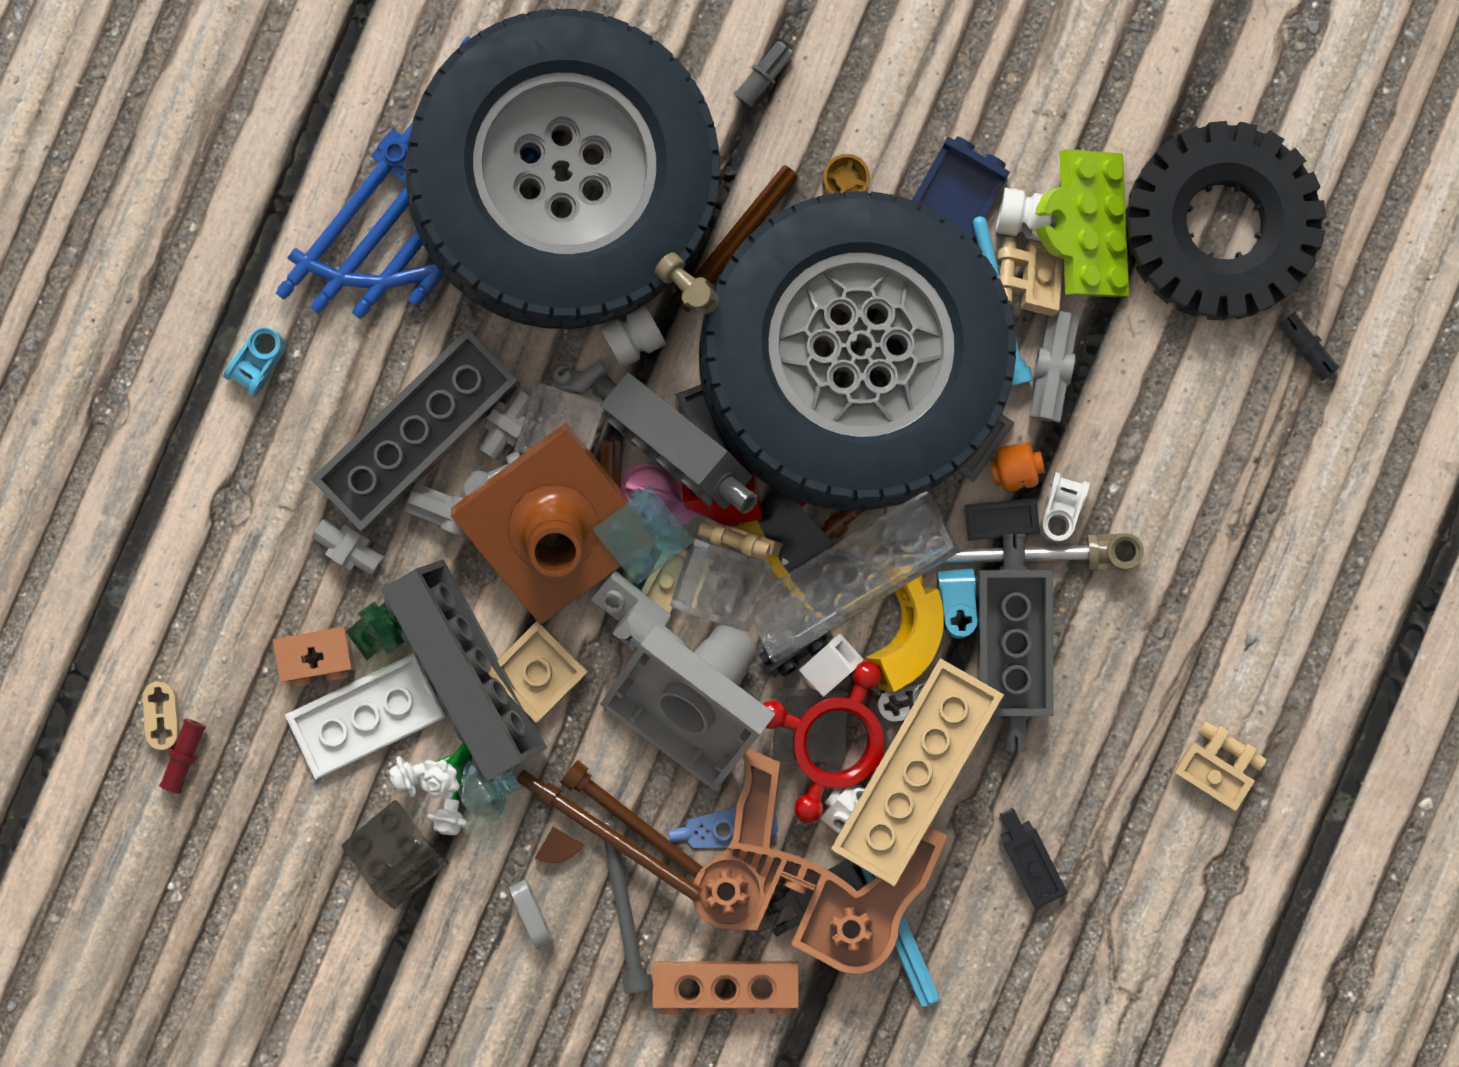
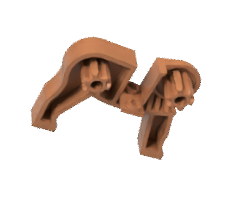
(840, 925)

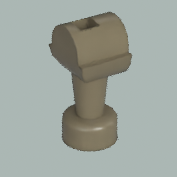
(697, 293)

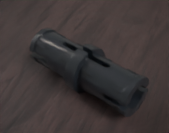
(1308, 346)

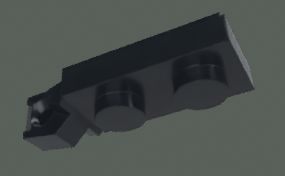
(1031, 861)

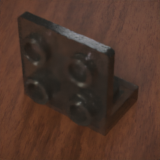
(393, 855)

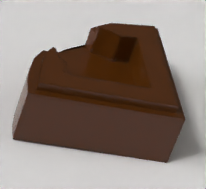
(558, 847)

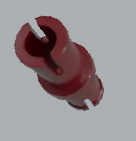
(182, 756)

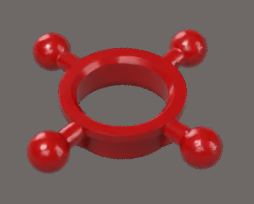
(809, 806)

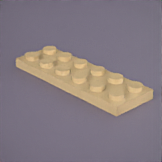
(917, 772)

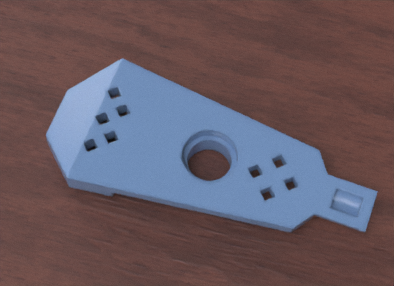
(709, 822)

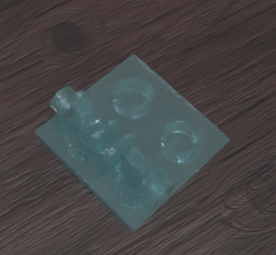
(643, 534)

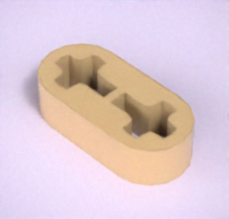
(152, 715)

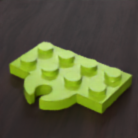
(1089, 223)

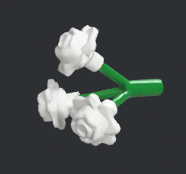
(439, 780)

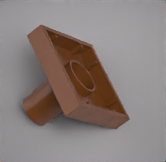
(540, 493)

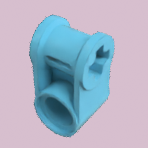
(255, 362)
(958, 595)

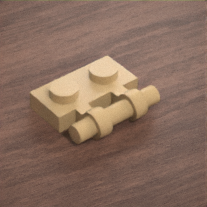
(1041, 276)
(730, 537)
(1214, 775)

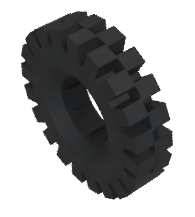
(1274, 182)

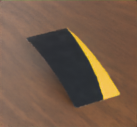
(788, 524)

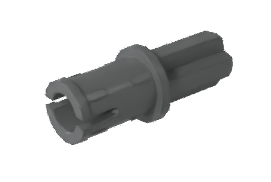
(763, 74)

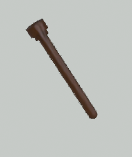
(579, 779)

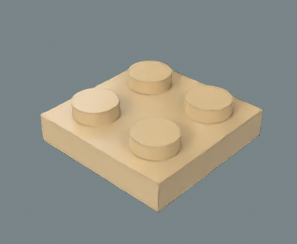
(539, 671)

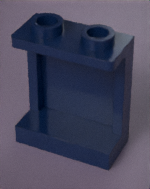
(962, 183)

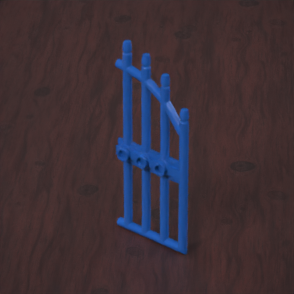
(391, 157)

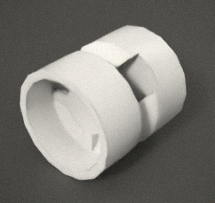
(1018, 214)
(633, 336)

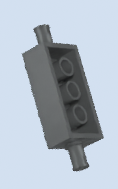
(675, 443)
(1016, 639)

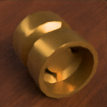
(844, 174)

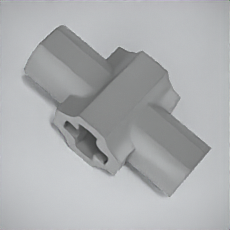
(505, 423)
(348, 547)

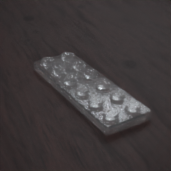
(853, 575)

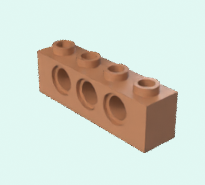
(669, 975)

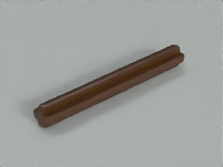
(744, 227)

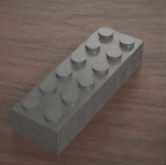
(415, 431)
(457, 662)

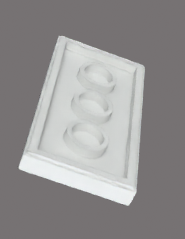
(365, 716)

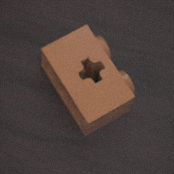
(292, 654)

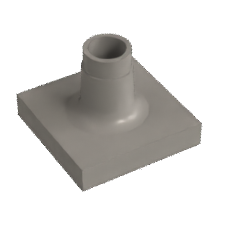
(692, 700)

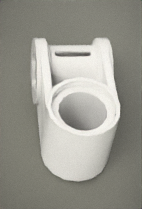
(1063, 505)

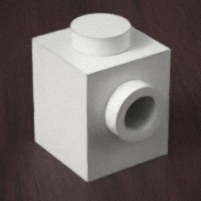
(830, 665)

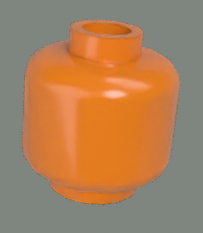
(1017, 467)

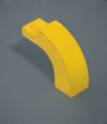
(916, 639)

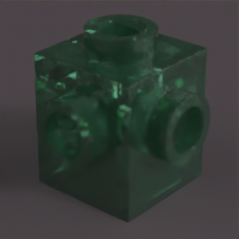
(382, 626)

